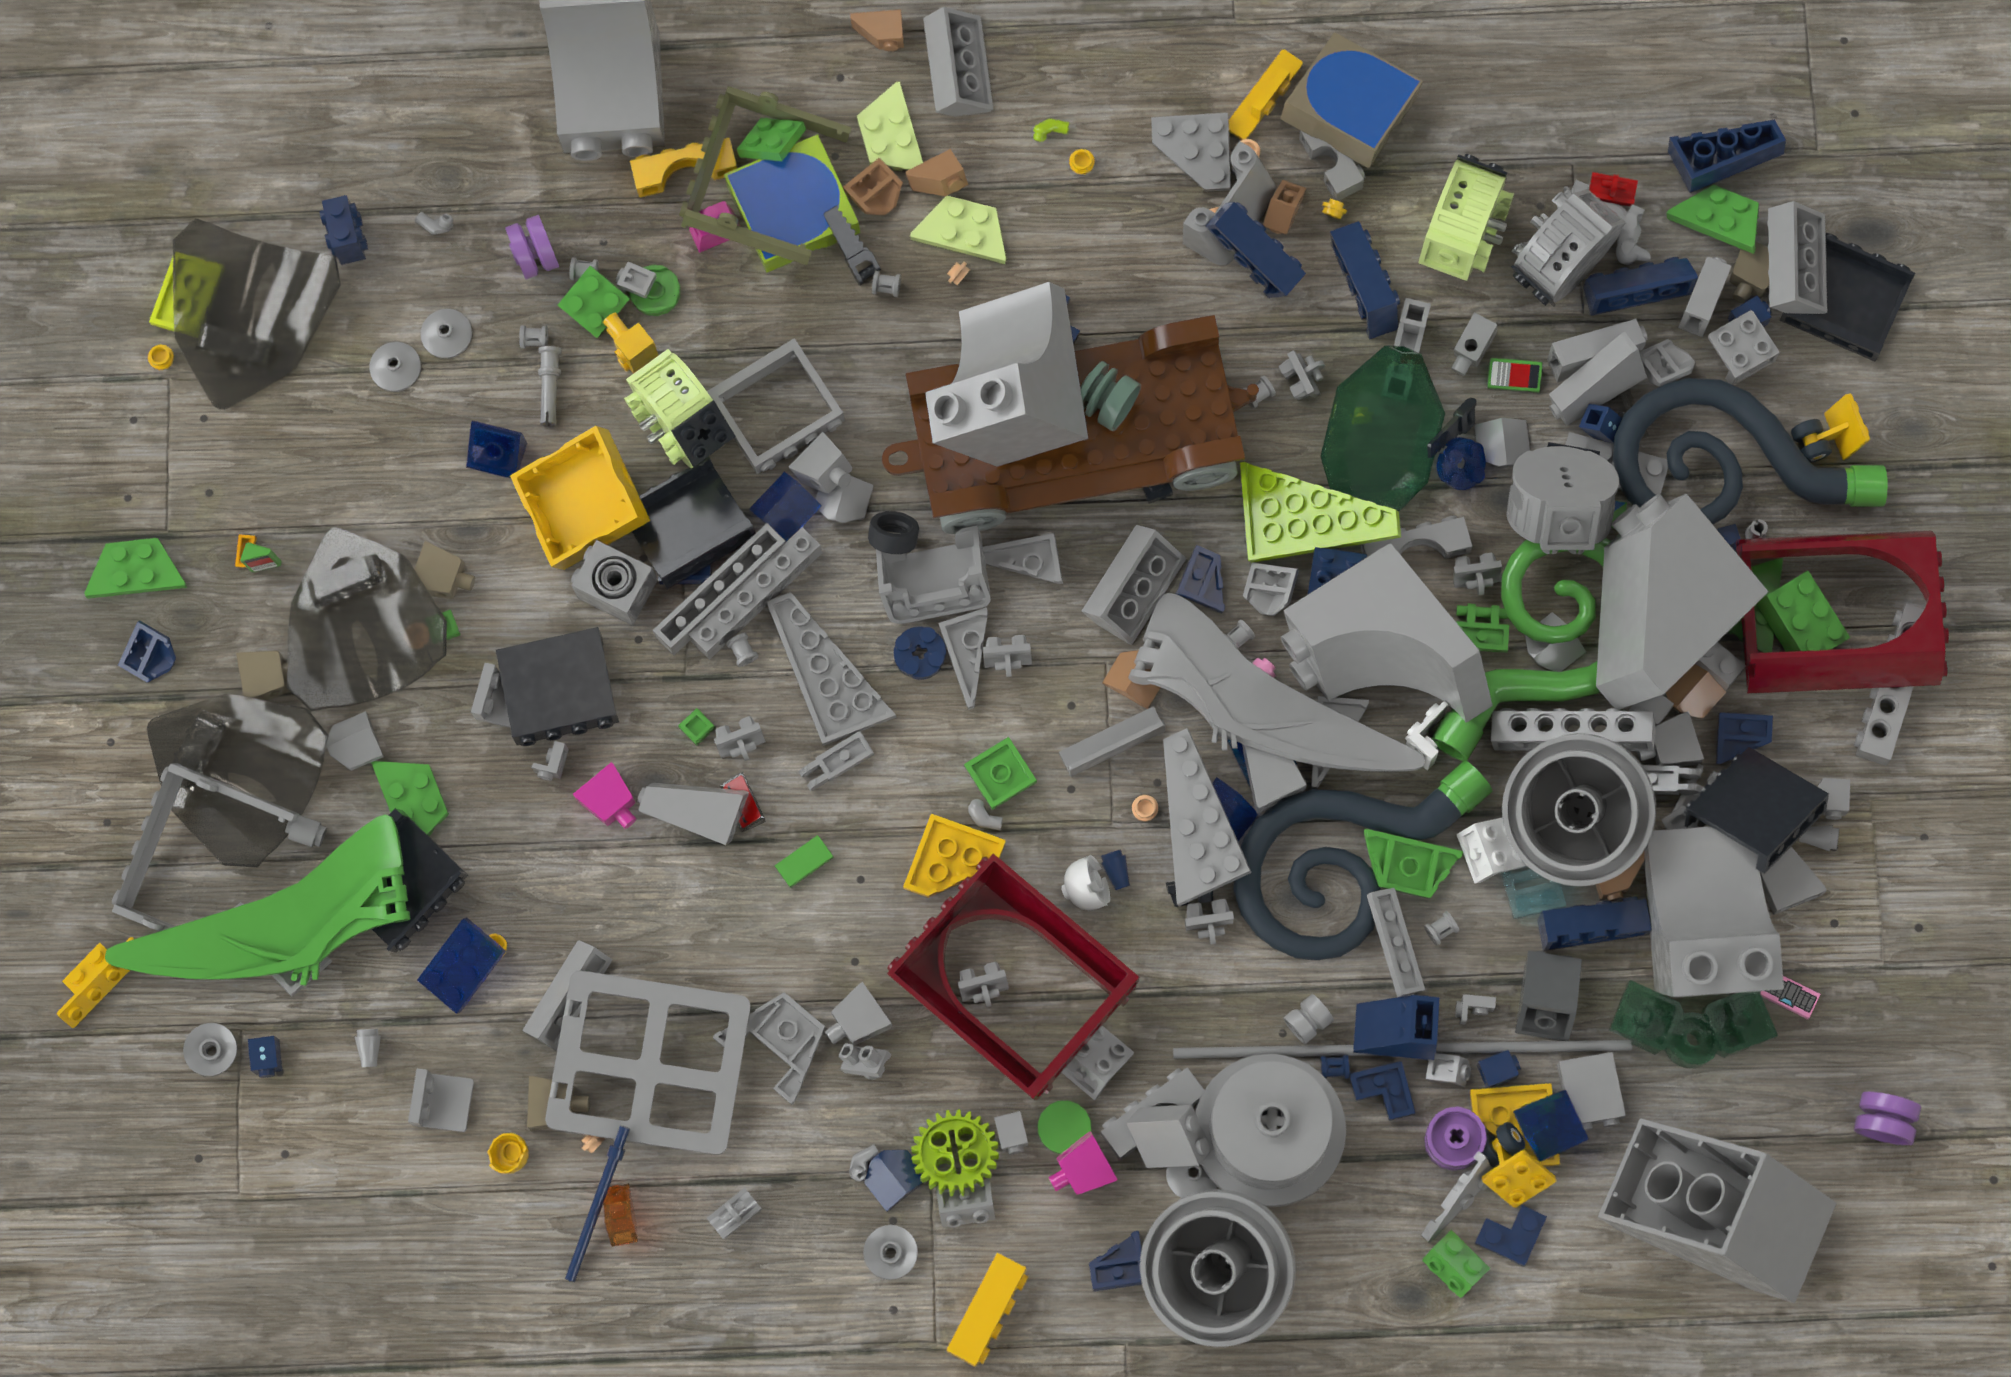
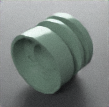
(1111, 398)

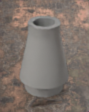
(1822, 837)
(368, 1046)

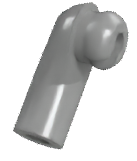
(436, 226)
(981, 817)
(860, 1163)

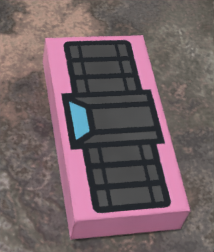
(1793, 997)

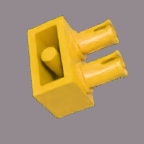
(633, 345)

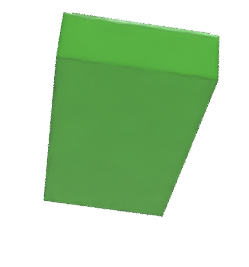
(804, 861)

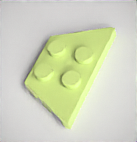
(889, 131)
(963, 228)

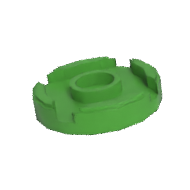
(663, 294)
(1062, 1125)

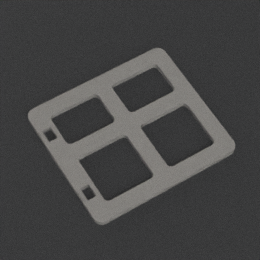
(648, 1069)

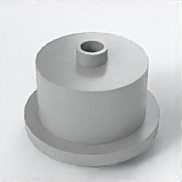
(1567, 843)
(1263, 1162)
(1197, 1288)

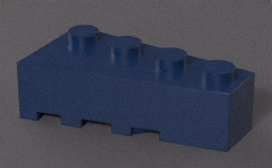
(1721, 154)
(1256, 250)
(1366, 279)
(1593, 923)

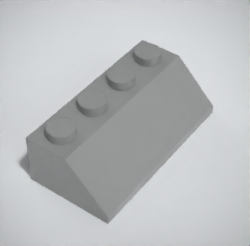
(958, 62)
(1797, 259)
(1134, 584)

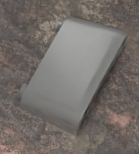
(1252, 190)
(934, 580)

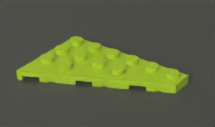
(1295, 516)

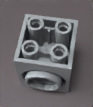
(603, 570)

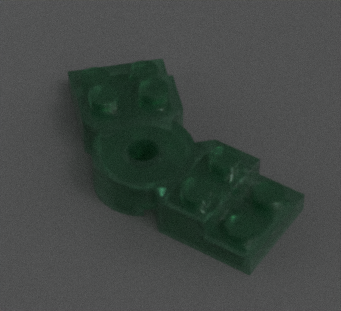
(1721, 1028)

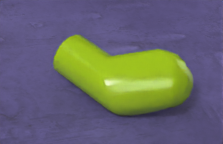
(1048, 126)

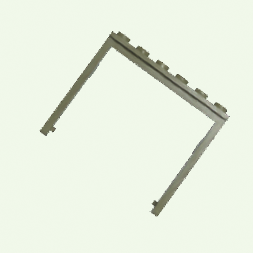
(726, 224)

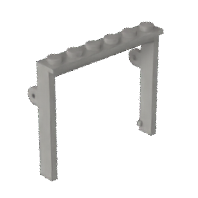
(153, 827)

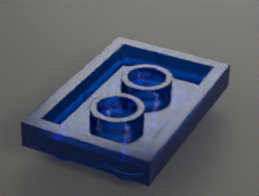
(461, 965)

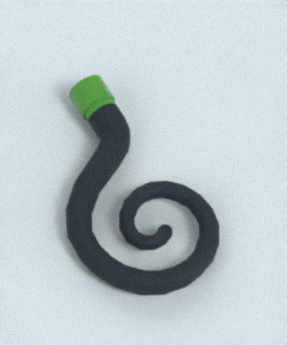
(1827, 486)
(1446, 804)

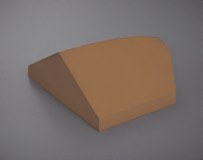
(875, 189)
(1118, 680)
(1695, 692)

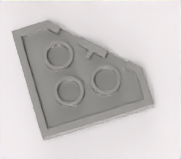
(1197, 147)

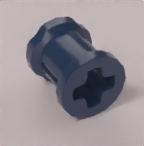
(1343, 1062)

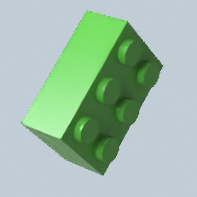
(1802, 616)

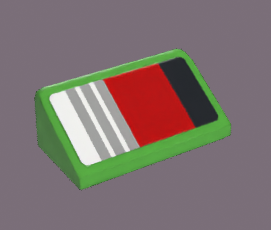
(1514, 375)
(259, 557)

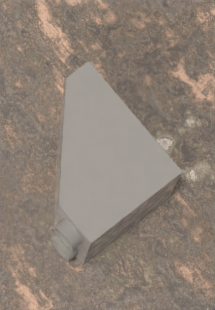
(1665, 598)
(1719, 1208)

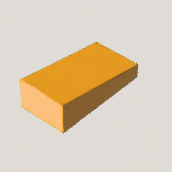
(242, 540)

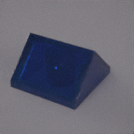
(495, 449)
(785, 506)

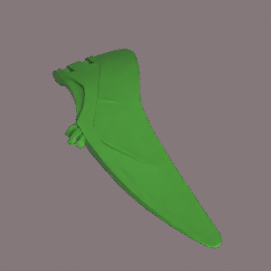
(290, 927)

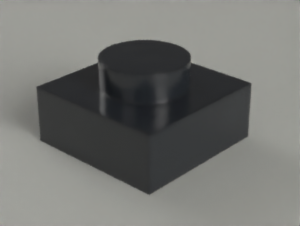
(1157, 492)

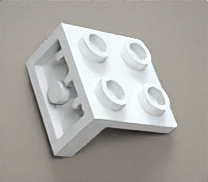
(1416, 734)
(1488, 850)

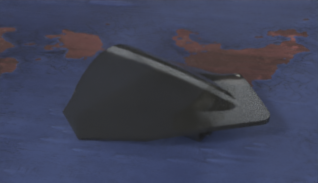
(245, 308)
(360, 625)
(250, 746)

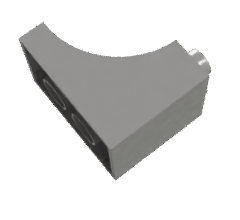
(605, 76)
(1013, 381)
(1383, 629)
(1708, 916)

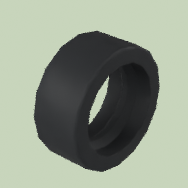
(897, 522)

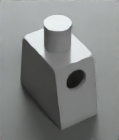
(1479, 334)
(822, 466)
(1675, 743)
(858, 1017)

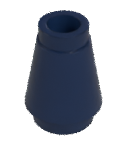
(1116, 869)

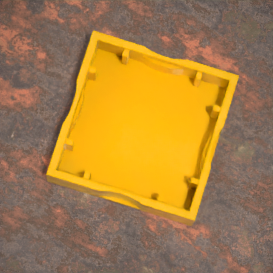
(580, 497)

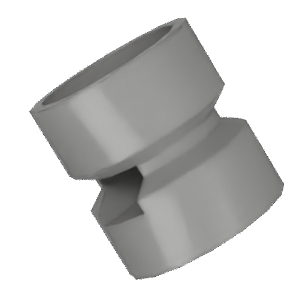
(1310, 1017)

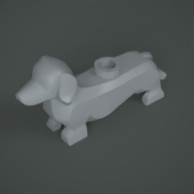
(1627, 248)

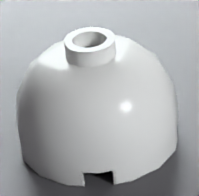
(1085, 885)

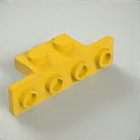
(1264, 94)
(90, 984)

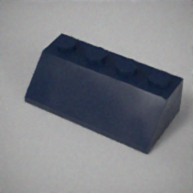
(1639, 286)

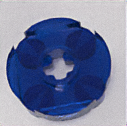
(1474, 465)

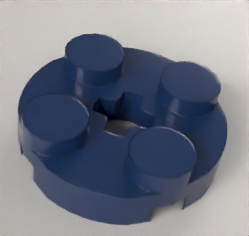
(926, 639)

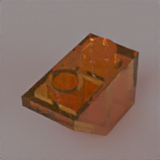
(620, 1215)

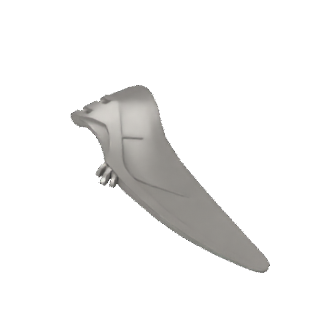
(1249, 703)

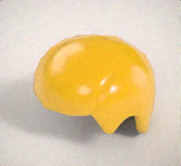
(508, 1153)

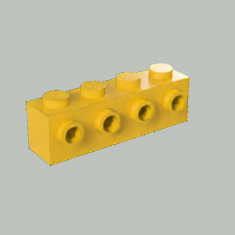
(987, 1309)

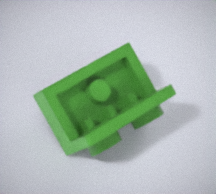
(1455, 1264)

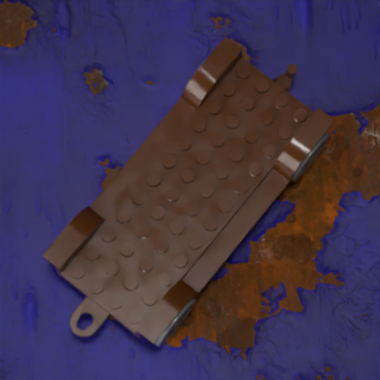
(1174, 432)

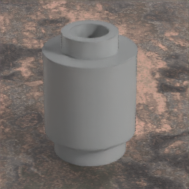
(306, 831)

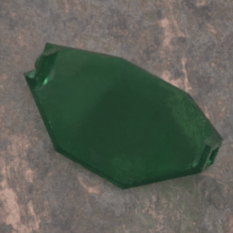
(1383, 429)

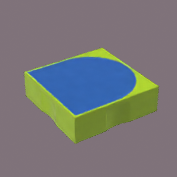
(790, 198)

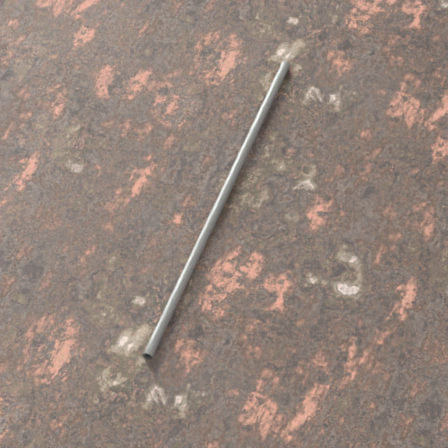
(1442, 1048)

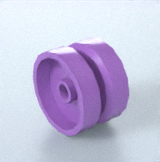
(531, 247)
(1887, 1118)
(1456, 1122)

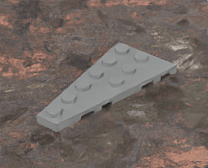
(831, 685)
(1201, 835)

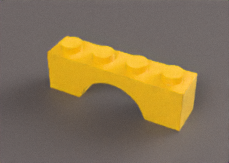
(654, 171)

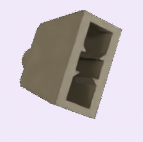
(1751, 273)
(442, 572)
(262, 674)
(538, 1099)

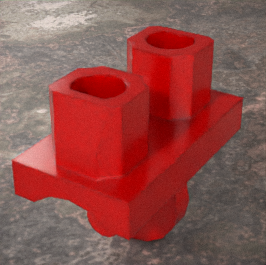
(1613, 188)

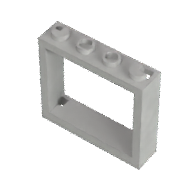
(754, 373)

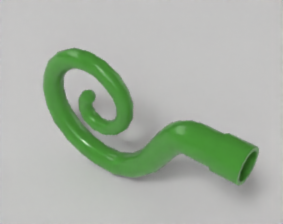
(1460, 738)

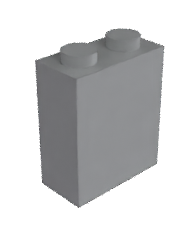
(1705, 296)
(1593, 1089)
(1169, 1136)

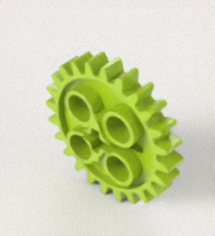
(930, 1157)

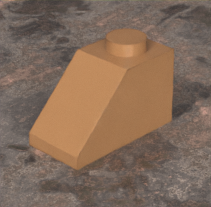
(880, 28)
(938, 175)
(1284, 207)
(1619, 885)

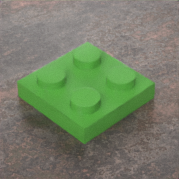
(771, 139)
(593, 301)
(1000, 773)

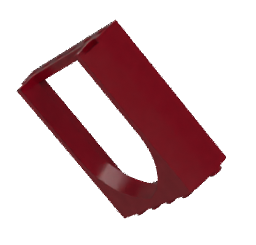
(1906, 661)
(1002, 894)

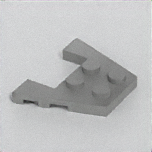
(789, 1034)

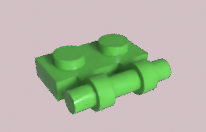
(1485, 636)

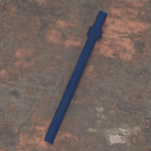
(614, 1154)

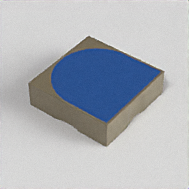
(1351, 99)

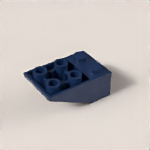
(1398, 1027)

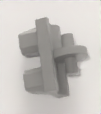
(1306, 385)
(1477, 575)
(1007, 656)
(739, 741)
(1220, 916)
(984, 986)
(863, 1061)
(734, 1213)

